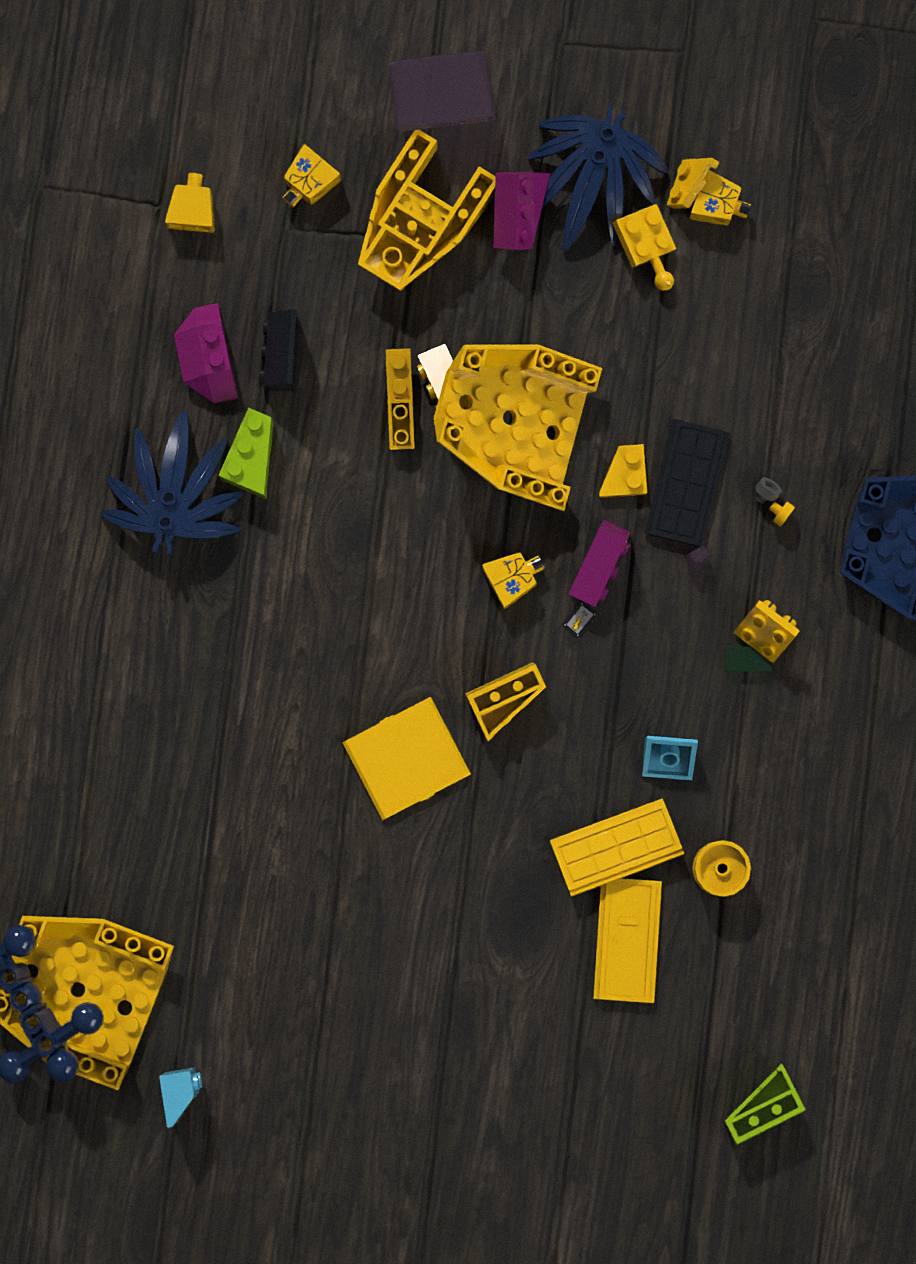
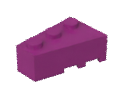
(518, 208)
(600, 563)

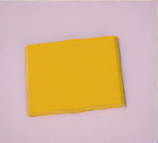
(406, 758)

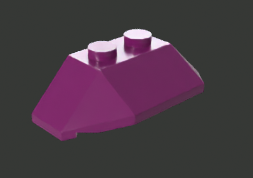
(205, 355)

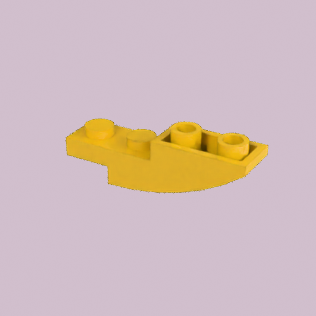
(400, 399)

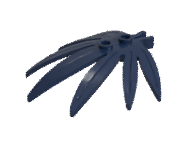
(601, 150)
(168, 508)

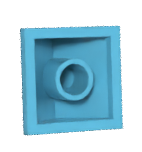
(669, 757)

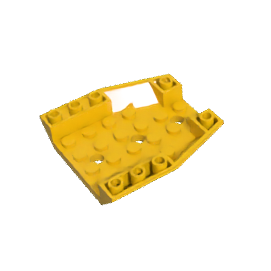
(539, 391)
(113, 968)

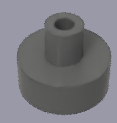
(767, 490)

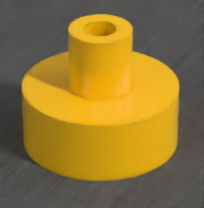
(781, 512)

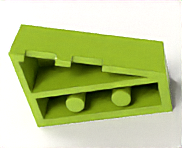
(250, 454)

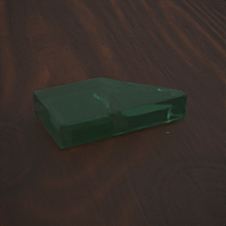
(744, 660)

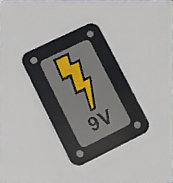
(579, 619)

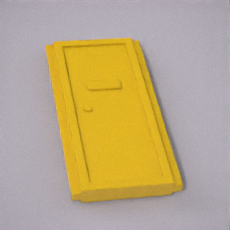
(617, 847)
(627, 940)

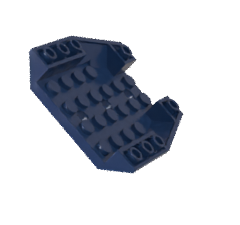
(889, 565)

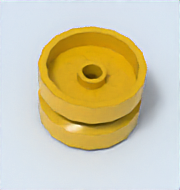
(707, 874)

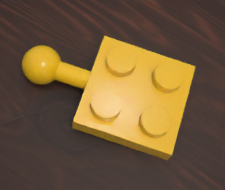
(645, 240)

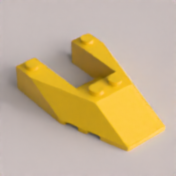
(410, 225)

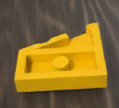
(689, 181)
(626, 473)

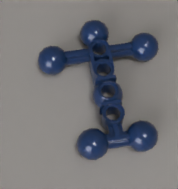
(85, 1018)

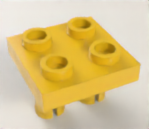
(767, 630)

